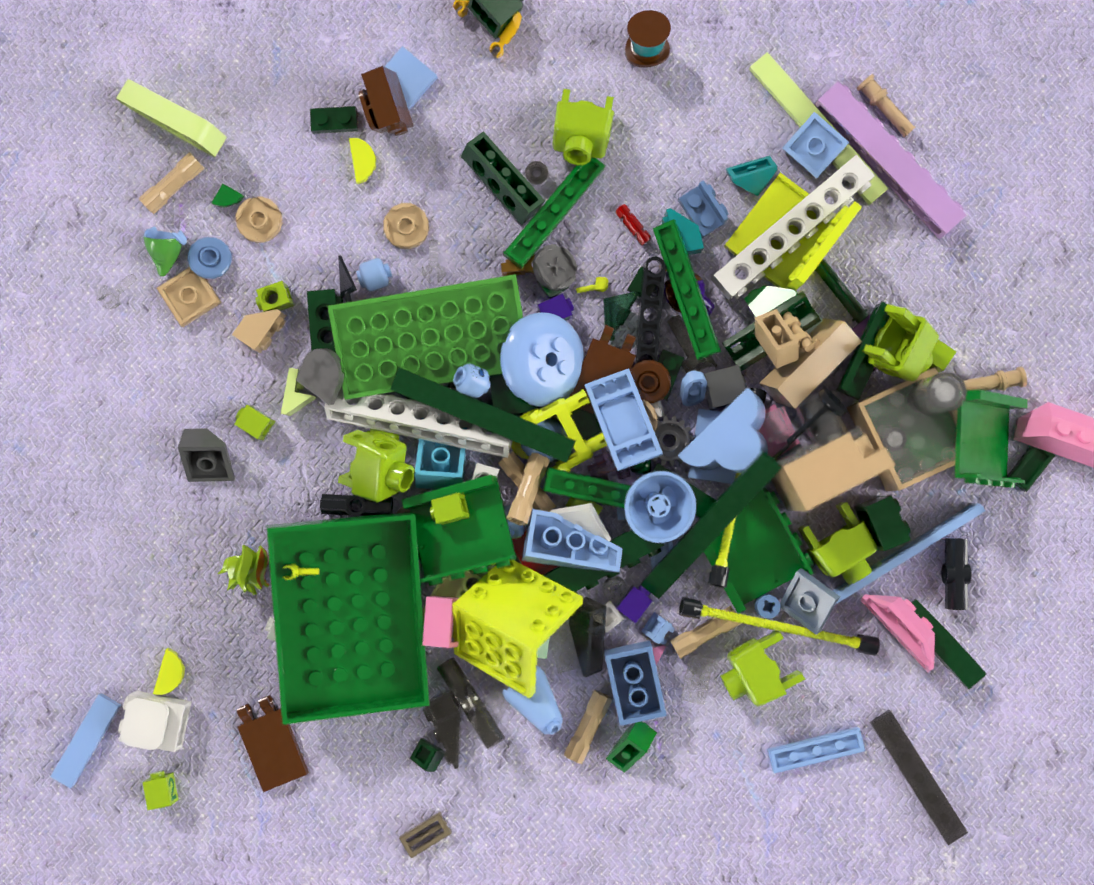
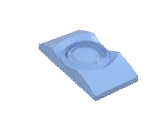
(623, 419)

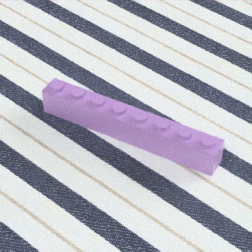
(890, 160)

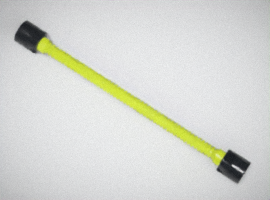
(719, 572)
(862, 643)

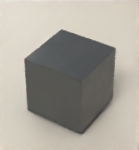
(724, 386)

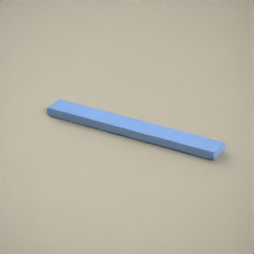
(912, 549)

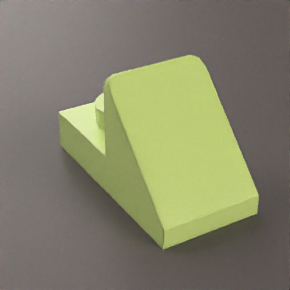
(293, 400)

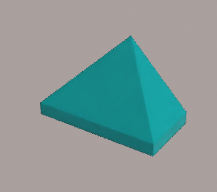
(753, 174)

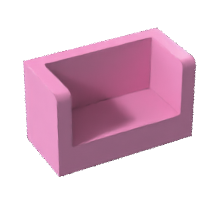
(439, 622)

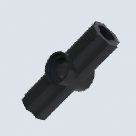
(342, 505)
(956, 574)

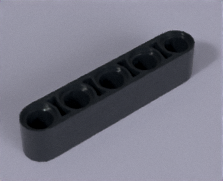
(655, 303)

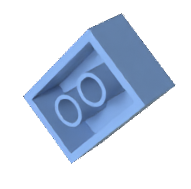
(635, 683)

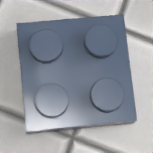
(809, 601)

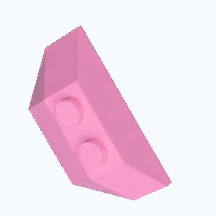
(1058, 432)
(905, 625)

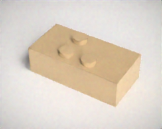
(795, 381)

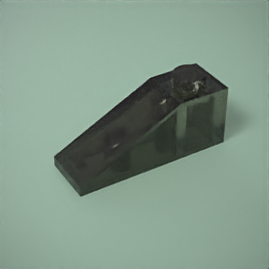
(588, 635)

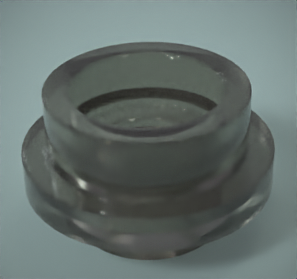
(536, 165)

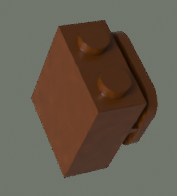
(384, 102)

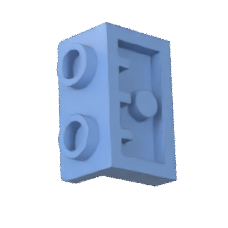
(704, 208)

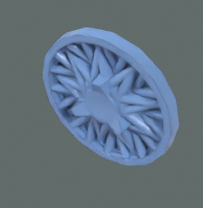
(209, 258)

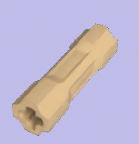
(183, 172)
(515, 470)
(533, 474)
(691, 640)
(580, 742)

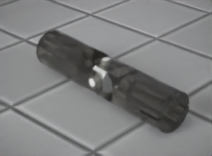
(480, 718)

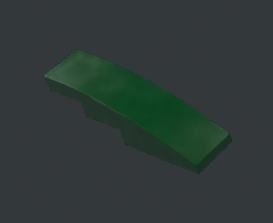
(951, 652)

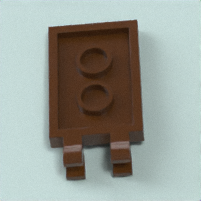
(604, 361)
(271, 745)

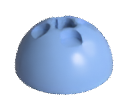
(672, 510)

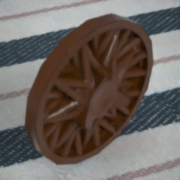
(651, 380)

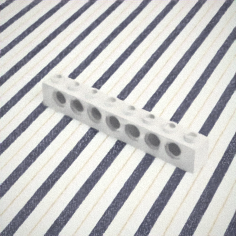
(853, 171)
(409, 425)

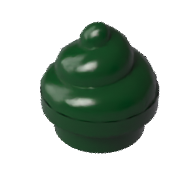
(641, 468)

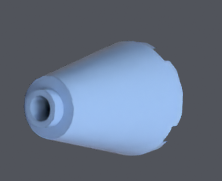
(540, 708)

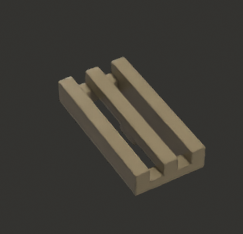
(442, 824)

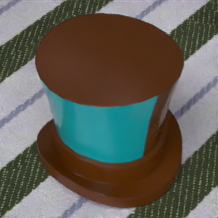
(648, 39)

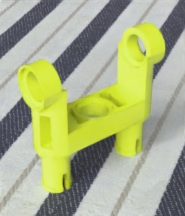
(563, 409)

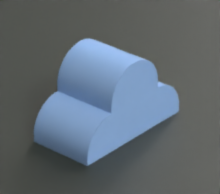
(731, 438)

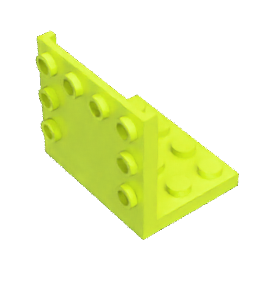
(771, 207)
(507, 620)

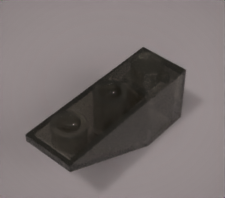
(446, 718)

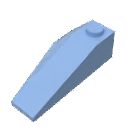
(565, 544)

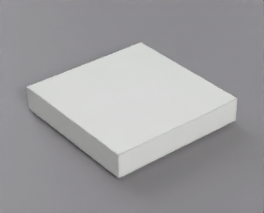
(586, 517)

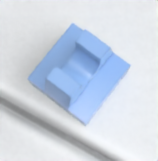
(657, 628)

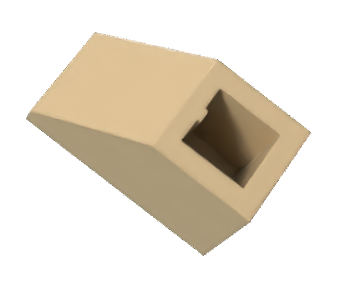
(258, 329)

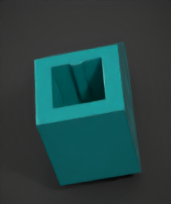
(689, 231)

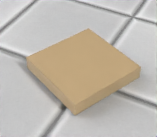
(188, 296)

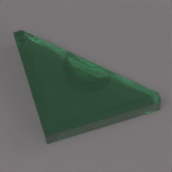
(618, 309)

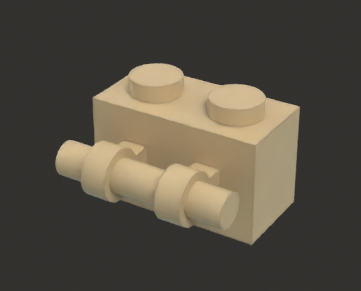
(781, 337)

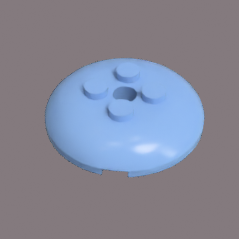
(525, 362)

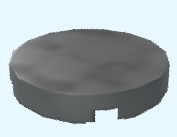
(554, 267)

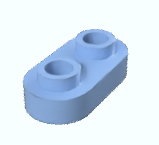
(693, 388)

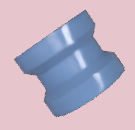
(764, 602)

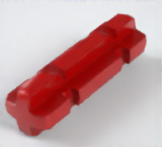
(633, 224)

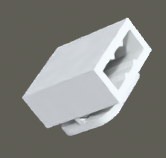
(154, 721)

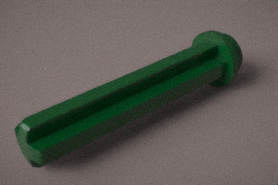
(841, 291)

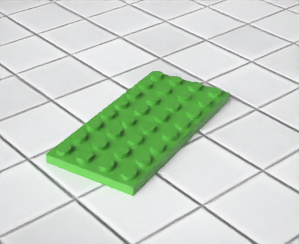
(423, 333)

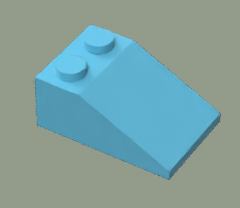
(439, 465)

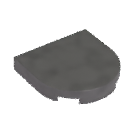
(322, 374)

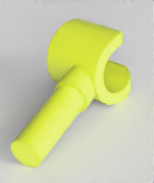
(601, 285)
(299, 571)

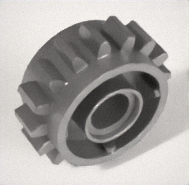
(680, 436)

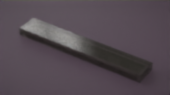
(918, 777)

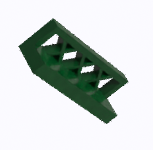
(750, 350)
(859, 369)

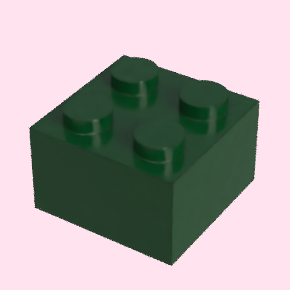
(884, 522)

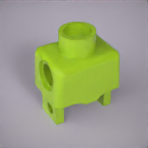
(582, 129)
(903, 345)
(377, 467)
(843, 550)
(756, 673)

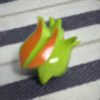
(247, 569)

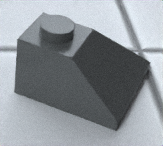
(204, 456)

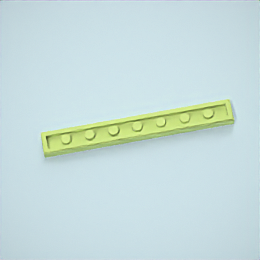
(801, 108)

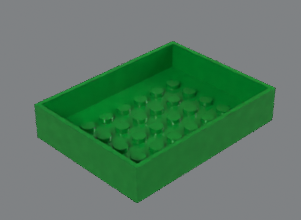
(356, 629)

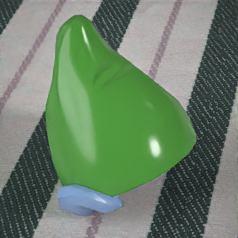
(163, 248)

